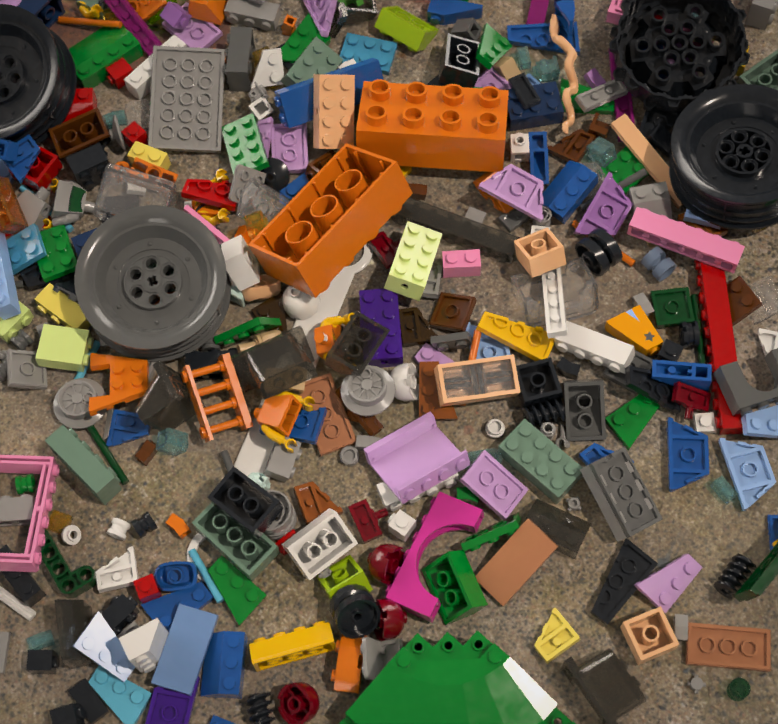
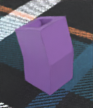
(593, 78)

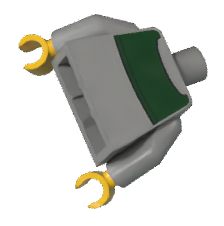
(68, 203)

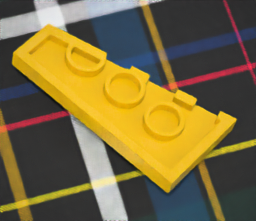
(516, 335)

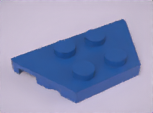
(686, 455)

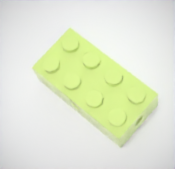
(413, 261)

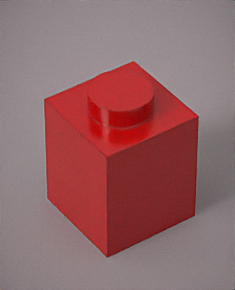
(118, 72)
(133, 133)
(147, 588)

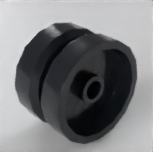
(599, 251)
(355, 611)

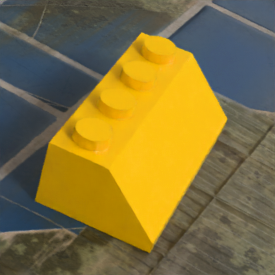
(292, 646)

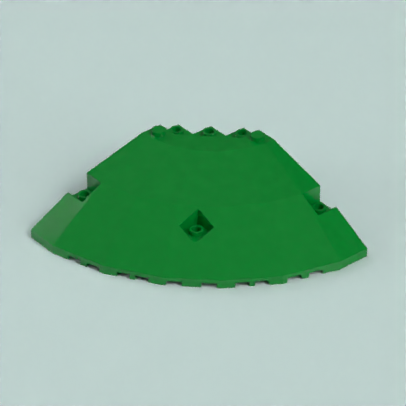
(453, 687)

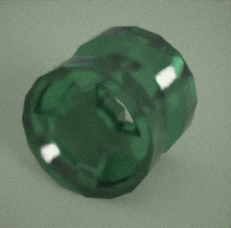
(741, 686)

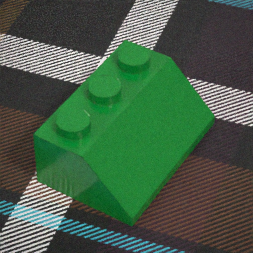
(455, 586)

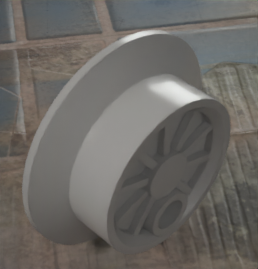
(369, 392)
(72, 403)

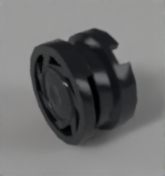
(689, 334)

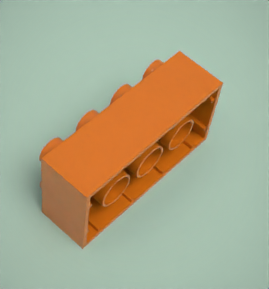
(434, 125)
(331, 219)

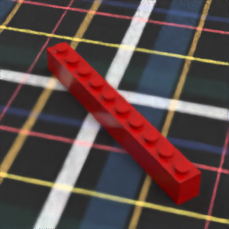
(719, 337)

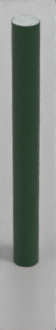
(696, 310)
(108, 455)

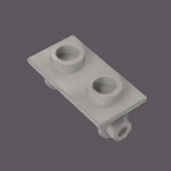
(257, 92)

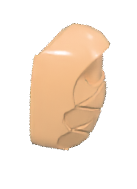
(265, 289)

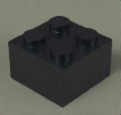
(88, 166)
(538, 382)

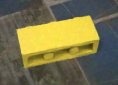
(61, 308)

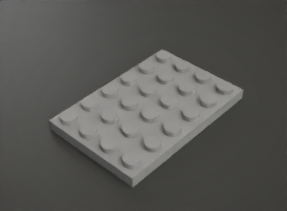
(187, 99)

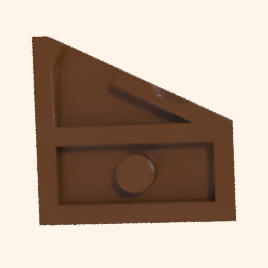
(572, 146)

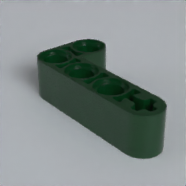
(67, 577)

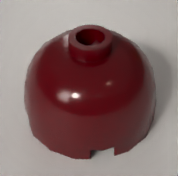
(384, 562)
(391, 620)
(298, 703)

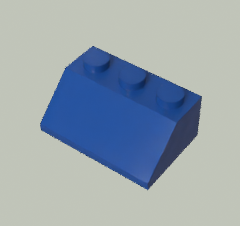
(569, 190)
(224, 665)

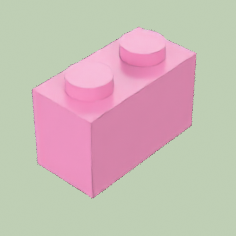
(461, 263)

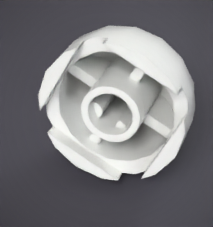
(299, 304)
(405, 382)

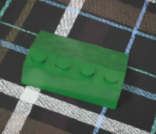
(102, 50)

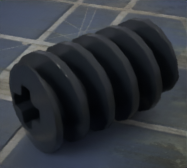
(545, 413)
(734, 575)
(258, 708)

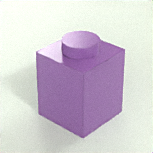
(175, 15)

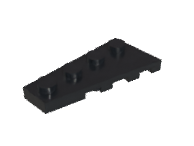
(628, 569)

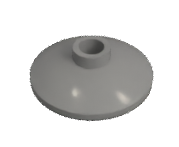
(115, 132)

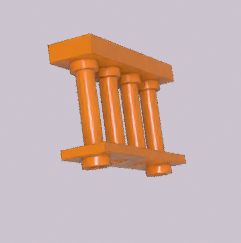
(229, 383)

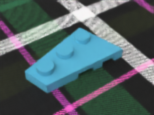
(122, 697)

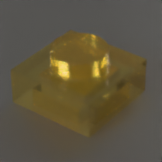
(59, 521)

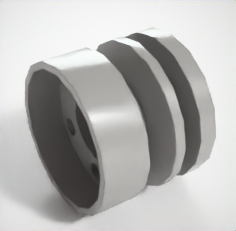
(286, 519)

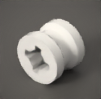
(118, 529)

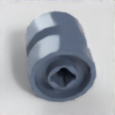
(658, 263)

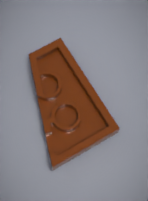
(429, 395)

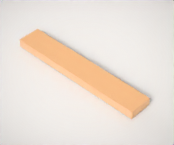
(644, 153)

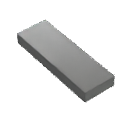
(601, 95)

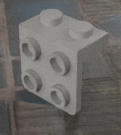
(241, 177)
(377, 655)

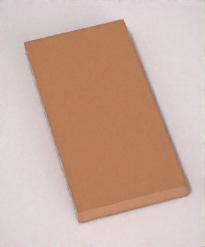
(336, 428)
(516, 562)
(728, 647)

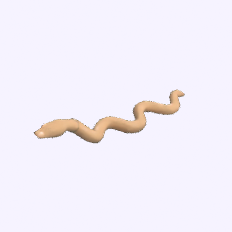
(569, 69)

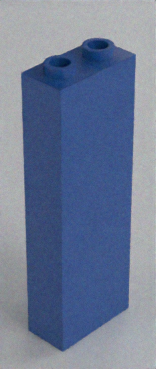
(297, 99)

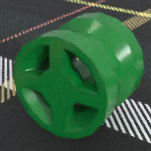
(25, 484)

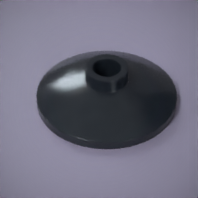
(280, 174)

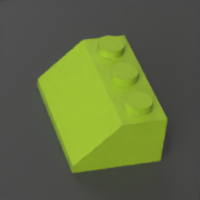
(405, 28)

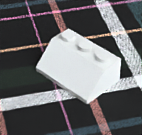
(145, 645)

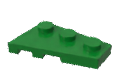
(492, 47)
(631, 419)

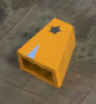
(635, 329)

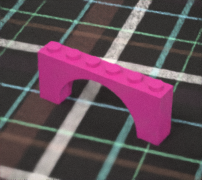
(445, 516)

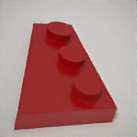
(209, 193)

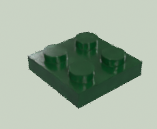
(671, 307)

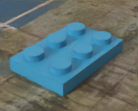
(364, 48)
(25, 248)

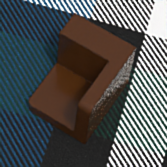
(599, 128)

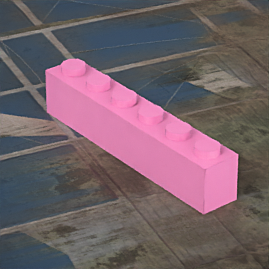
(685, 239)

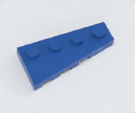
(539, 37)

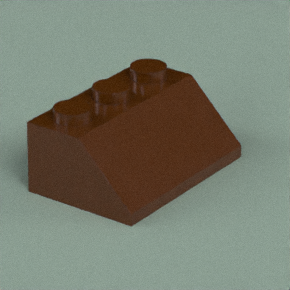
(79, 132)

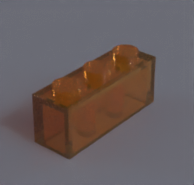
(11, 215)

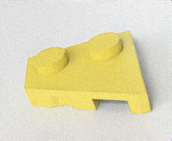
(555, 637)

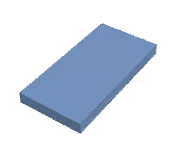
(185, 649)

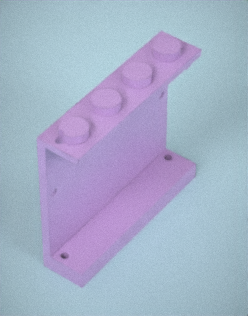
(415, 458)

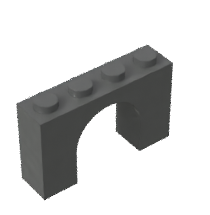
(739, 393)

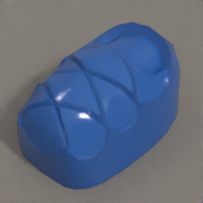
(176, 575)

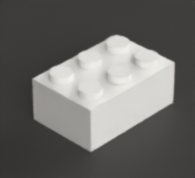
(319, 543)

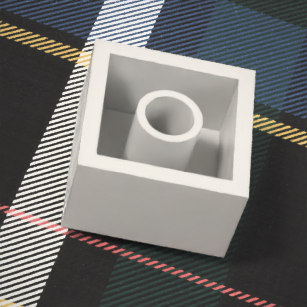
(240, 263)

